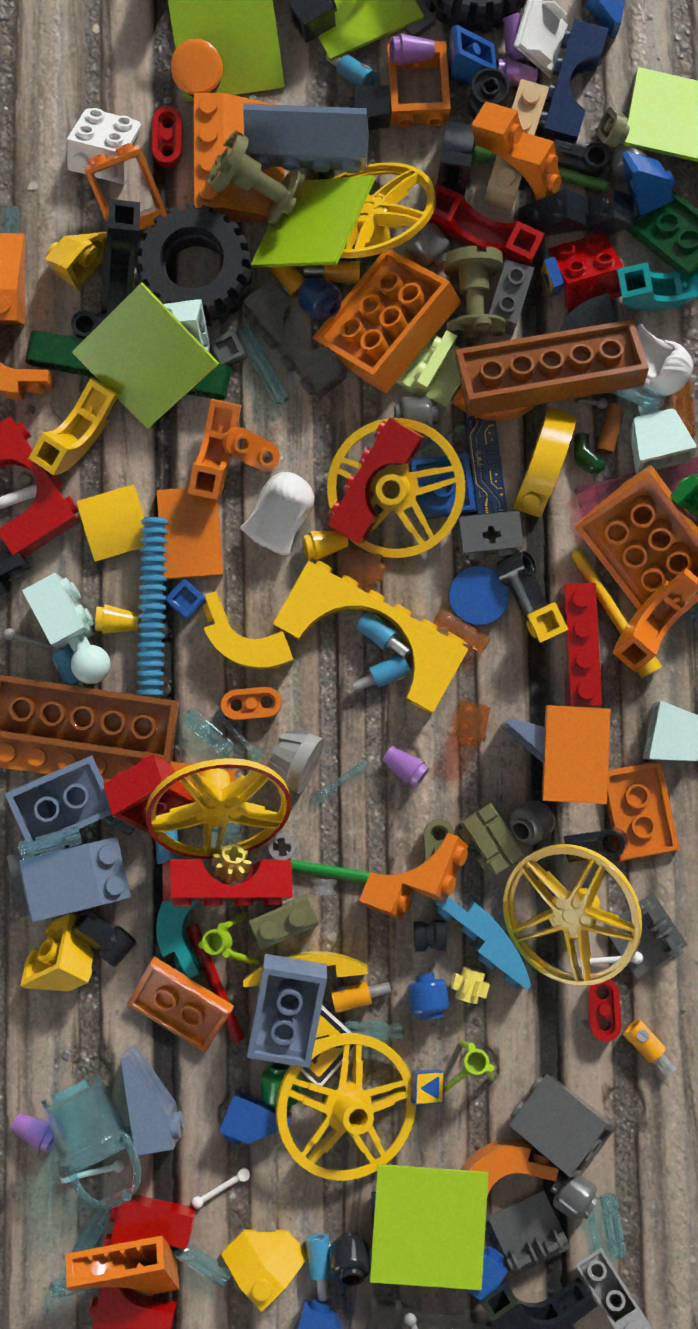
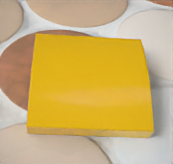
(112, 521)

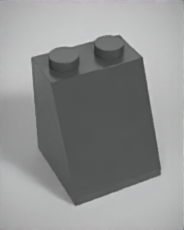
(561, 1125)

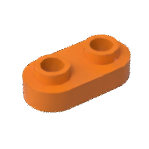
(253, 449)
(251, 703)

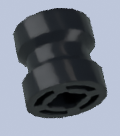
(430, 935)

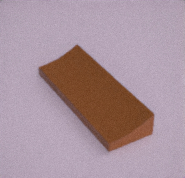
(551, 367)
(87, 718)

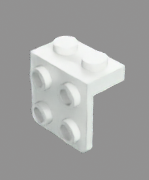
(100, 134)

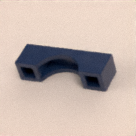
(582, 54)

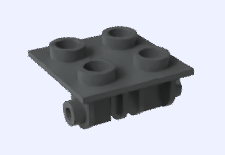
(658, 938)
(529, 1232)

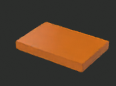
(192, 535)
(576, 754)
(642, 809)
(180, 1004)

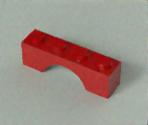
(463, 223)
(355, 512)
(582, 672)
(190, 882)

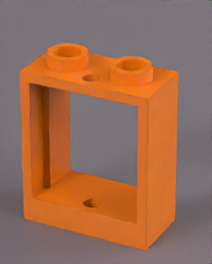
(420, 113)
(124, 153)

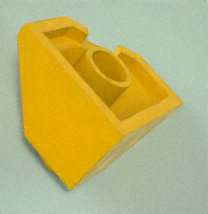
(76, 257)
(61, 961)
(264, 1263)

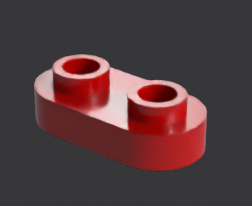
(167, 138)
(604, 1007)

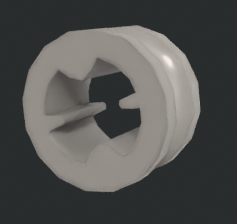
(288, 840)

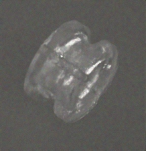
(323, 886)

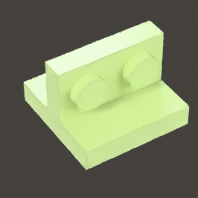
(434, 371)

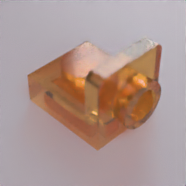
(362, 567)
(471, 723)

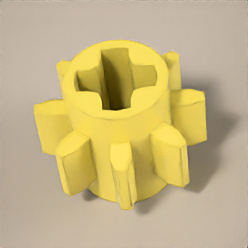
(231, 863)
(470, 985)

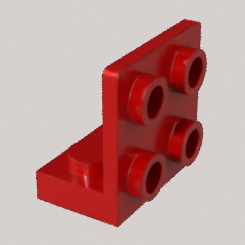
(587, 269)

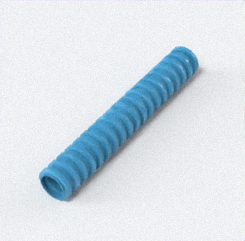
(152, 606)

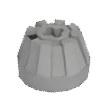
(296, 758)

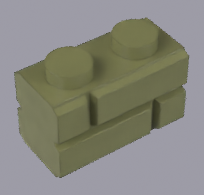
(491, 839)
(284, 921)

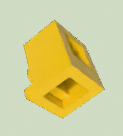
(546, 622)

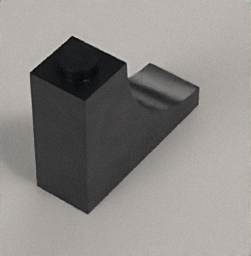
(456, 156)

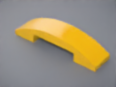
(344, 965)

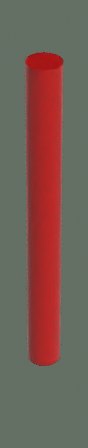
(214, 981)

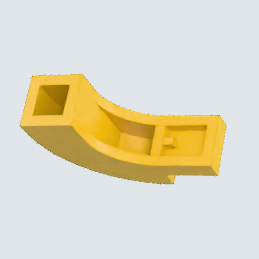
(67, 444)
(545, 462)
(249, 653)

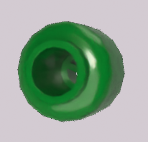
(271, 1081)

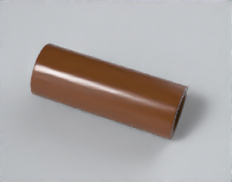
(610, 428)

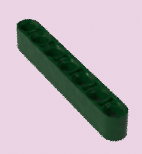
(55, 353)

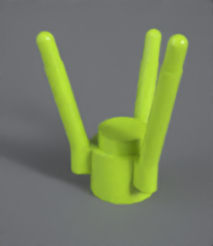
(220, 941)
(473, 1064)

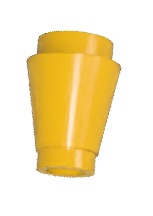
(323, 543)
(115, 620)

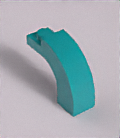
(655, 291)
(172, 937)

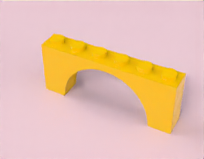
(323, 593)

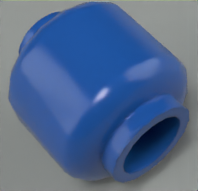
(428, 997)

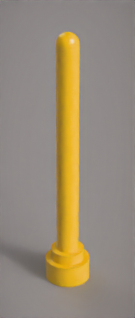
(609, 606)

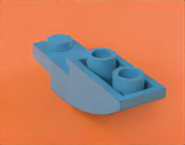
(494, 946)

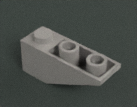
(611, 1292)

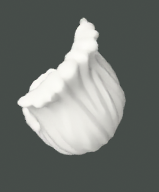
(667, 361)
(280, 512)

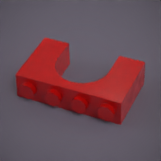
(50, 510)
(134, 1221)

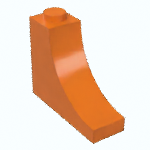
(136, 1265)

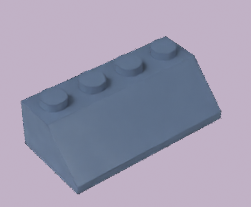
(307, 137)

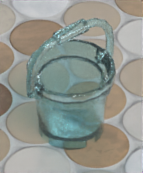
(86, 1131)

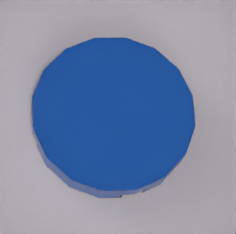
(478, 596)

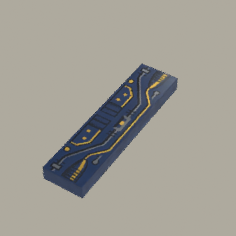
(485, 465)

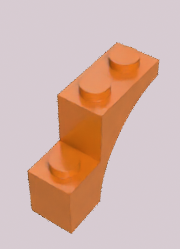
(534, 157)
(432, 879)

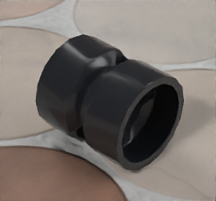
(488, 86)

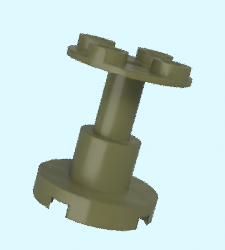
(246, 173)
(473, 273)

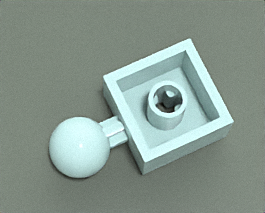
(68, 625)

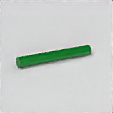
(329, 871)

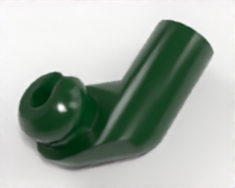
(584, 457)

